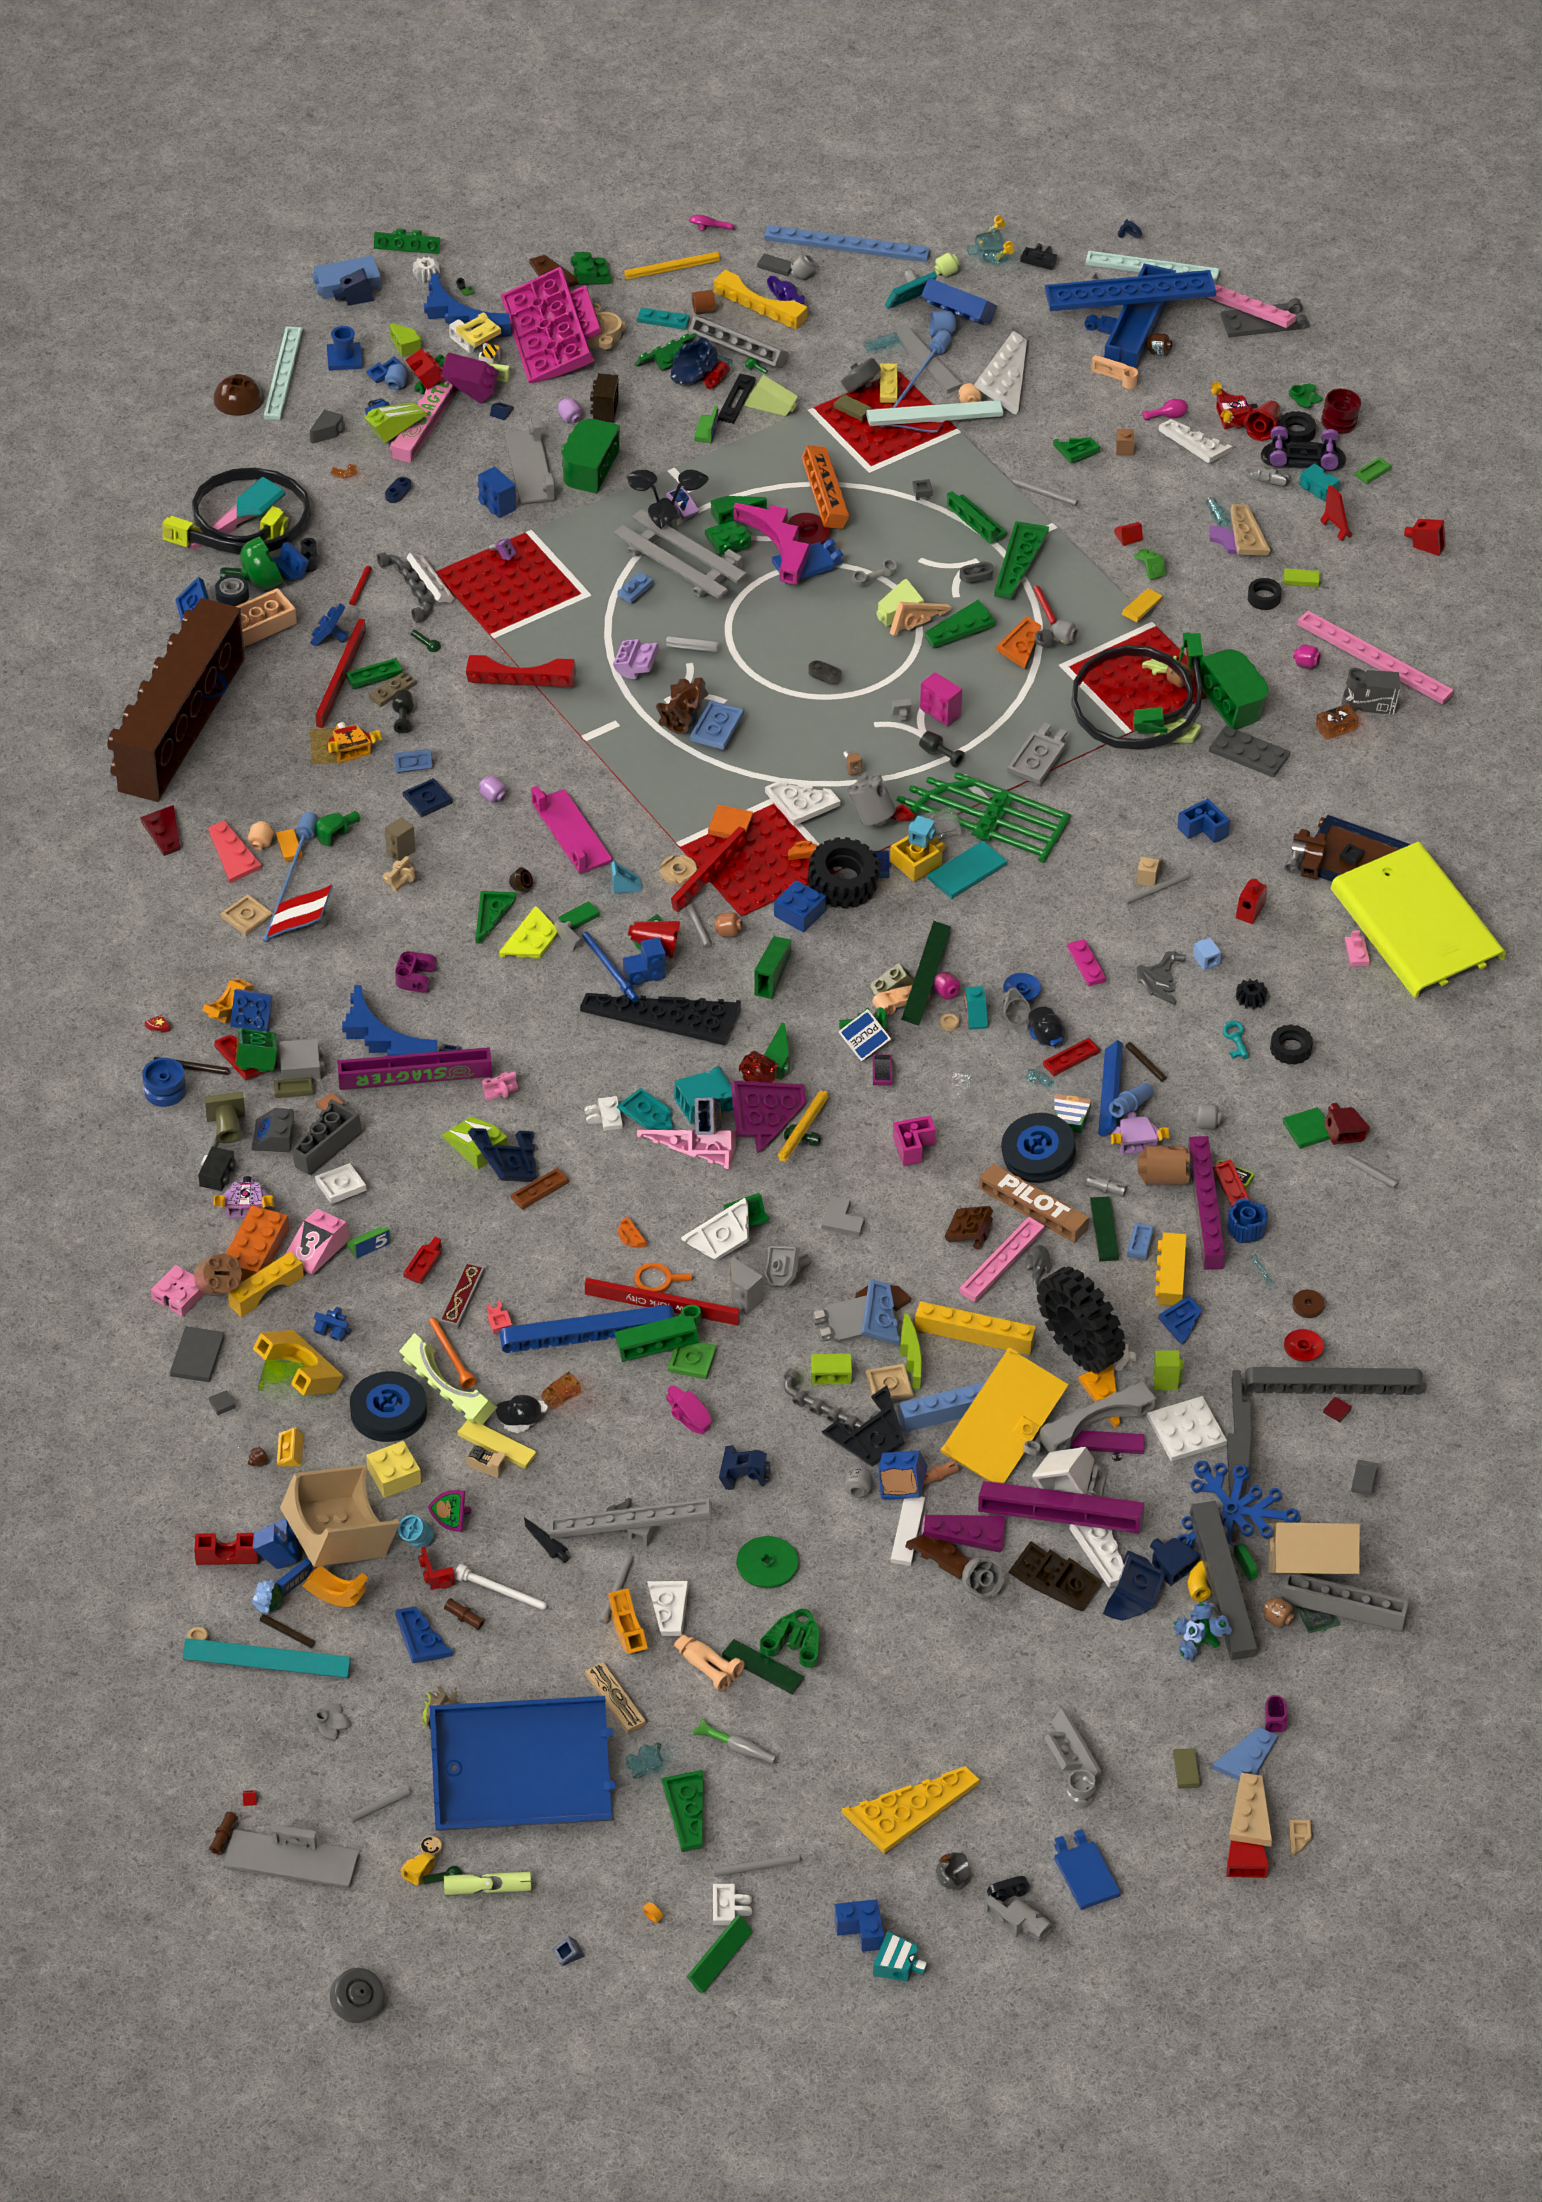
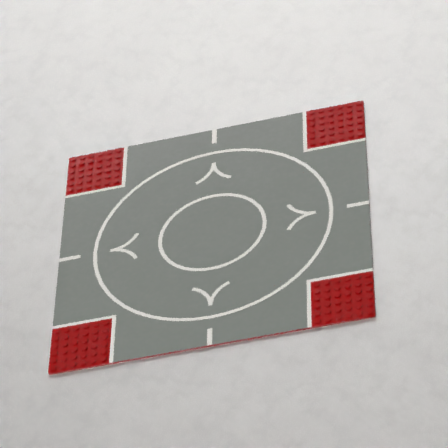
(564, 604)

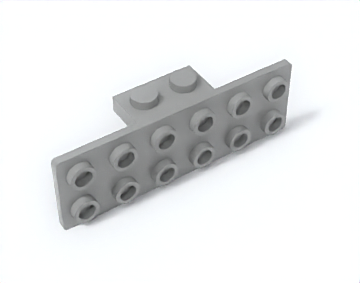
(291, 1855)

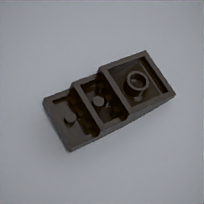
(1055, 1576)

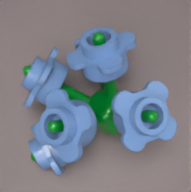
(1199, 1630)

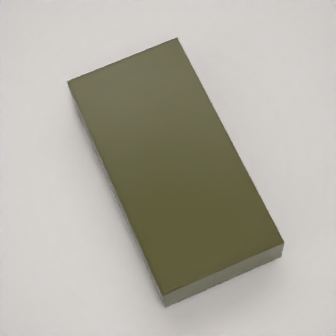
(852, 407)
(293, 1087)
(1186, 1768)

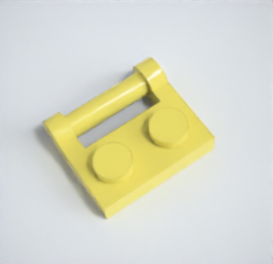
(481, 333)

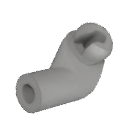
(909, 275)

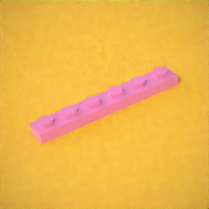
(1253, 306)
(1001, 1259)

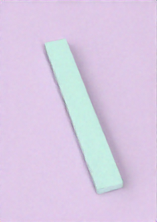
(1135, 263)
(283, 373)
(934, 413)

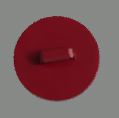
(810, 528)

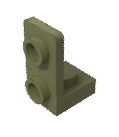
(892, 978)

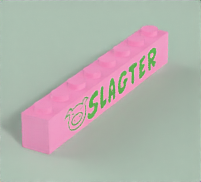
(434, 404)

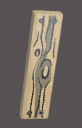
(615, 1698)

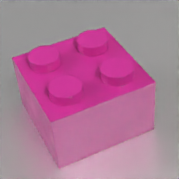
(941, 698)

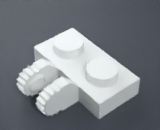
(609, 1113)
(724, 1904)

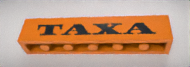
(825, 487)

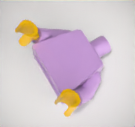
(1137, 1133)

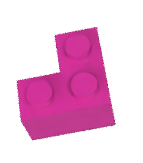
(912, 1136)

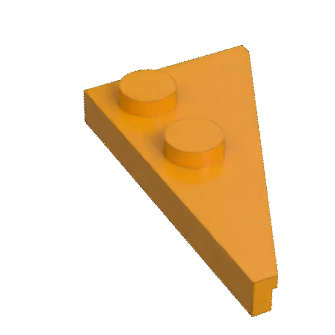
(1100, 1386)

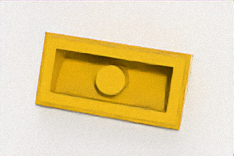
(290, 1448)

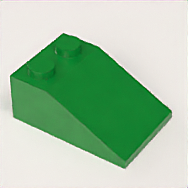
(256, 1050)

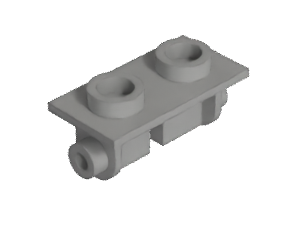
(1096, 1481)

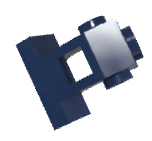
(732, 1466)

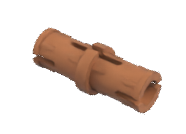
(939, 1472)

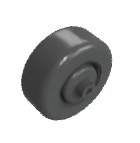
(861, 375)
(356, 1995)

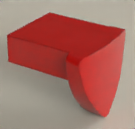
(1129, 533)

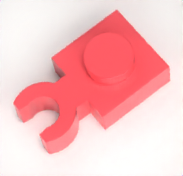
(497, 1318)

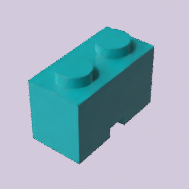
(1317, 481)

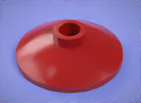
(1305, 1339)

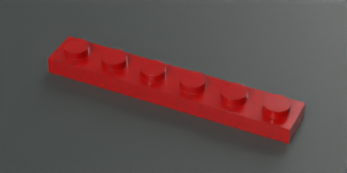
(709, 869)

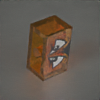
(1337, 721)

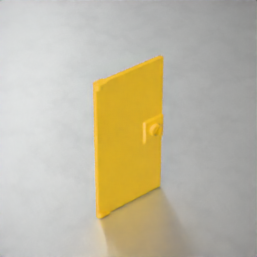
(1004, 1417)

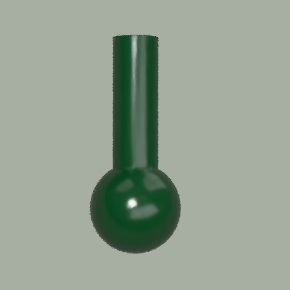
(432, 645)
(438, 1877)

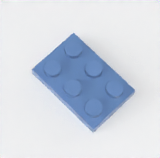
(716, 725)

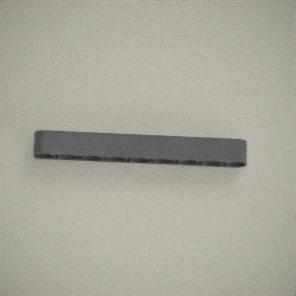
(1338, 1380)

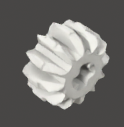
(425, 267)

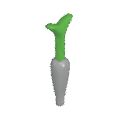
(735, 1743)

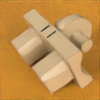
(401, 873)

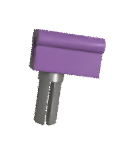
(504, 547)

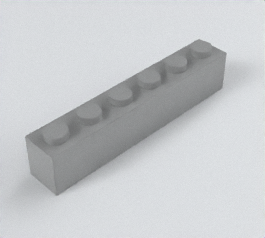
(738, 341)
(1345, 1601)

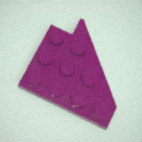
(764, 1108)

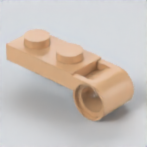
(1117, 370)
(892, 999)

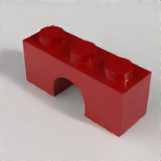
(425, 368)
(213, 1552)

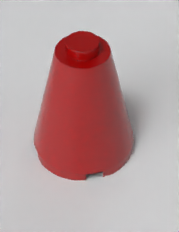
(1262, 420)
(664, 930)

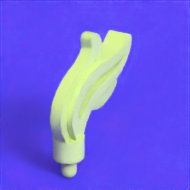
(1156, 666)

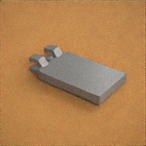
(1038, 754)
(844, 1320)

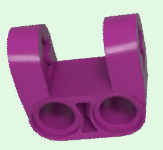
(407, 967)

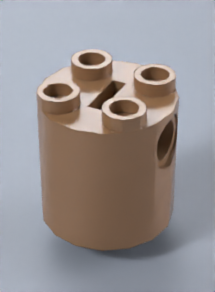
(1164, 1165)
(217, 1274)

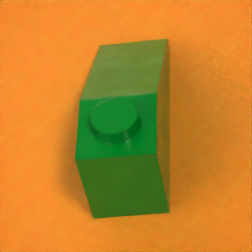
(723, 507)
(779, 1051)

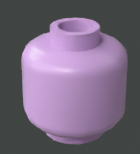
(570, 410)
(492, 788)

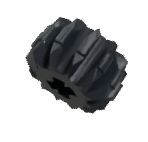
(1251, 993)

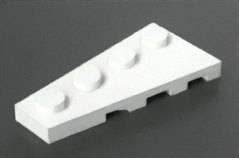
(1195, 442)

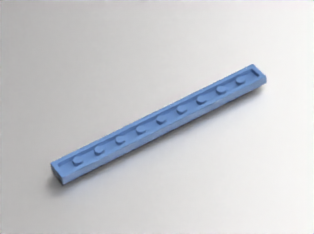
(847, 243)

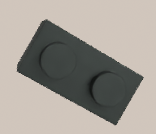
(217, 1168)

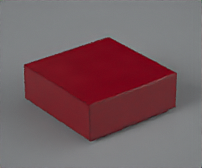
(1337, 1409)

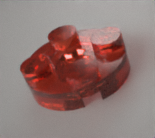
(756, 1060)

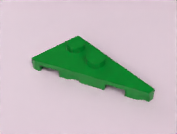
(491, 909)

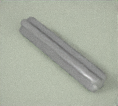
(694, 644)

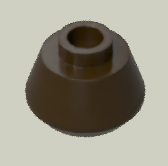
(521, 880)

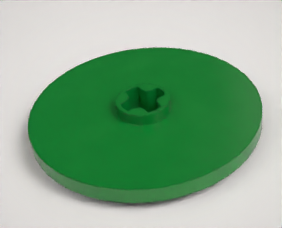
(754, 1569)

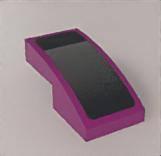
(882, 1069)

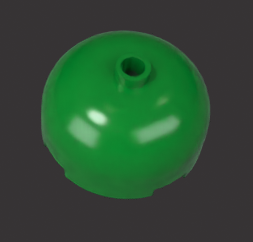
(259, 565)

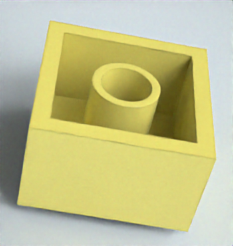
(393, 1469)

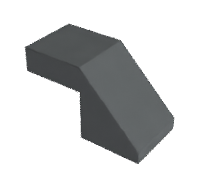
(1364, 1477)

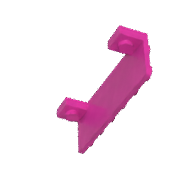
(570, 829)

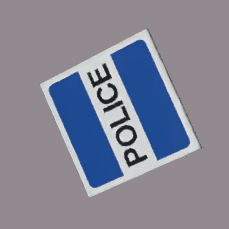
(864, 1035)

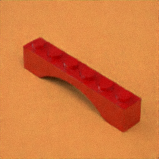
(555, 673)

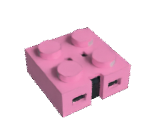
(177, 1291)

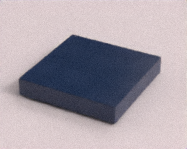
(427, 797)

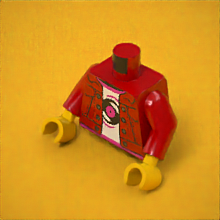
(1231, 408)

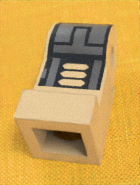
(486, 1461)

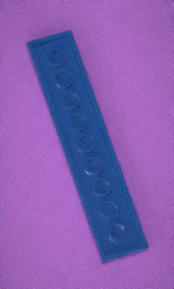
(1130, 290)

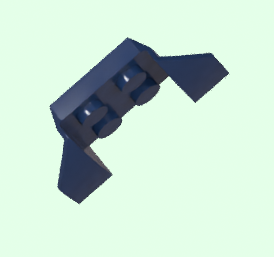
(1135, 1589)

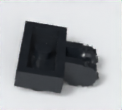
(1038, 257)

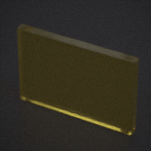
(319, 742)

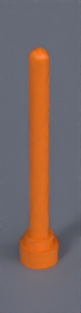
(466, 1378)

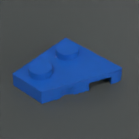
(1181, 1318)

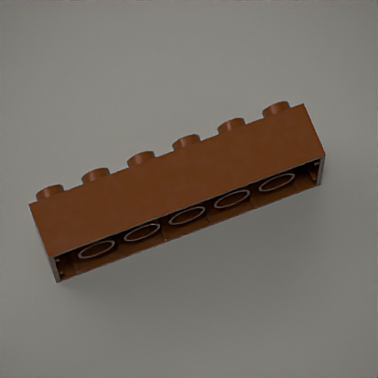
(171, 705)

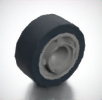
(232, 590)

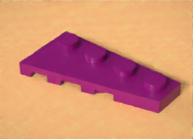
(968, 1530)

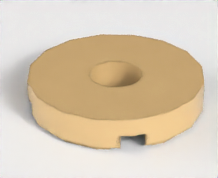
(677, 877)

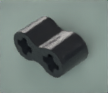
(309, 551)

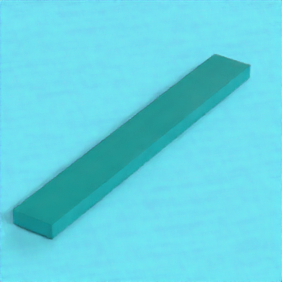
(266, 1658)

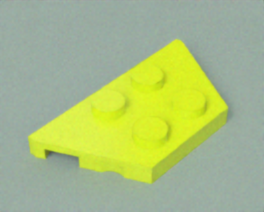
(531, 937)

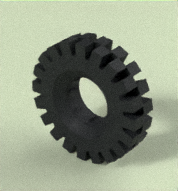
(1081, 1319)

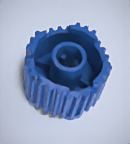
(1247, 1221)

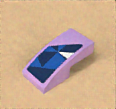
(683, 504)

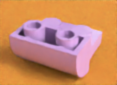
(635, 658)

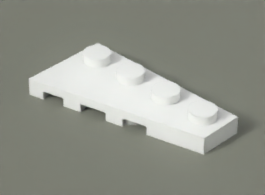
(1101, 1551)

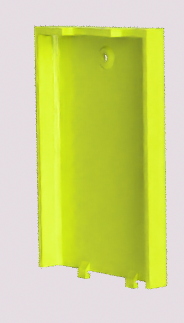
(1416, 918)

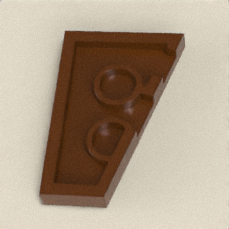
(543, 265)
(942, 1552)

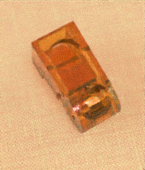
(561, 1390)

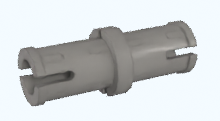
(1106, 1185)

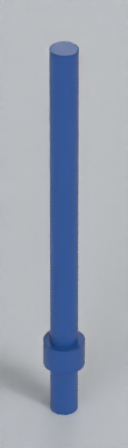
(625, 986)

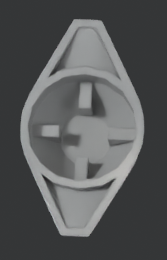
(1016, 1010)

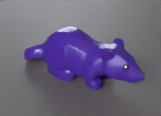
(784, 290)

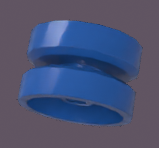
(164, 1082)

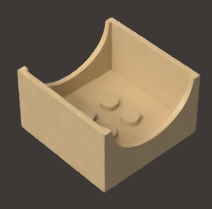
(335, 1518)
(1314, 1548)

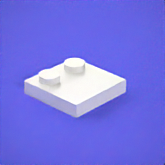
(340, 1183)

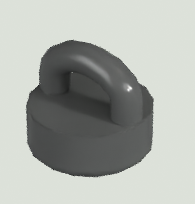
(1045, 638)

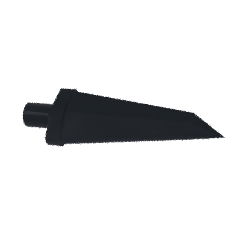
(551, 1546)

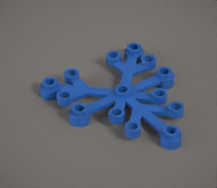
(1255, 1512)

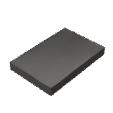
(197, 1354)

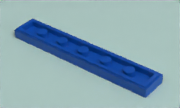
(1110, 1087)

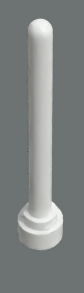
(464, 1573)

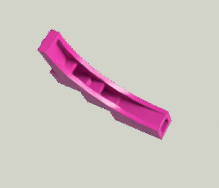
(785, 536)

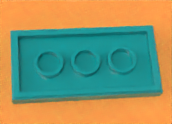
(967, 869)

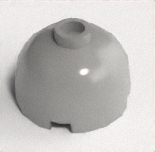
(983, 1577)

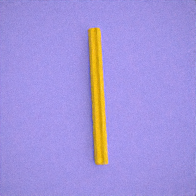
(671, 265)
(803, 1126)

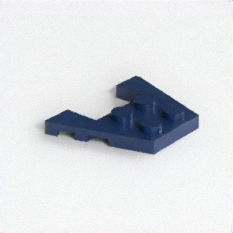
(508, 1162)

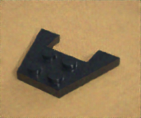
(875, 1436)

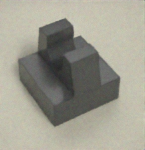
(922, 488)

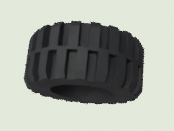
(843, 854)

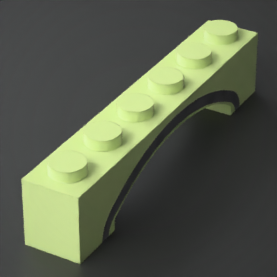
(421, 1355)

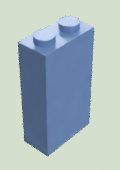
(329, 275)

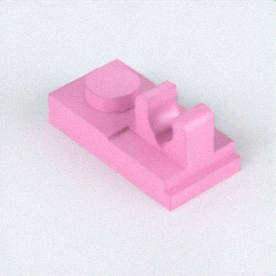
(1357, 950)

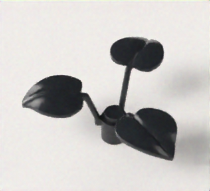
(664, 510)

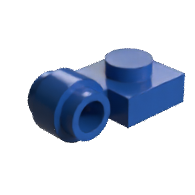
(1104, 324)

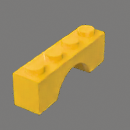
(248, 1293)

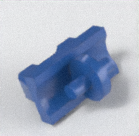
(333, 1320)

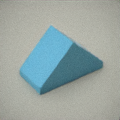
(624, 879)

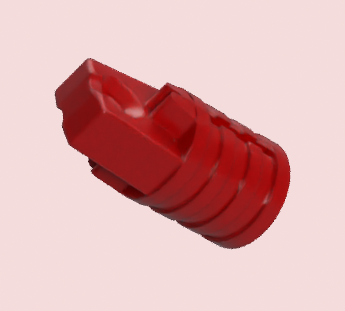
(716, 375)

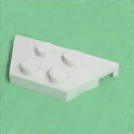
(721, 1233)

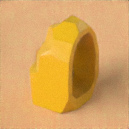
(418, 1867)

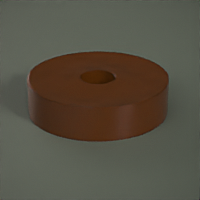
(1308, 1296)

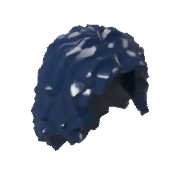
(693, 361)

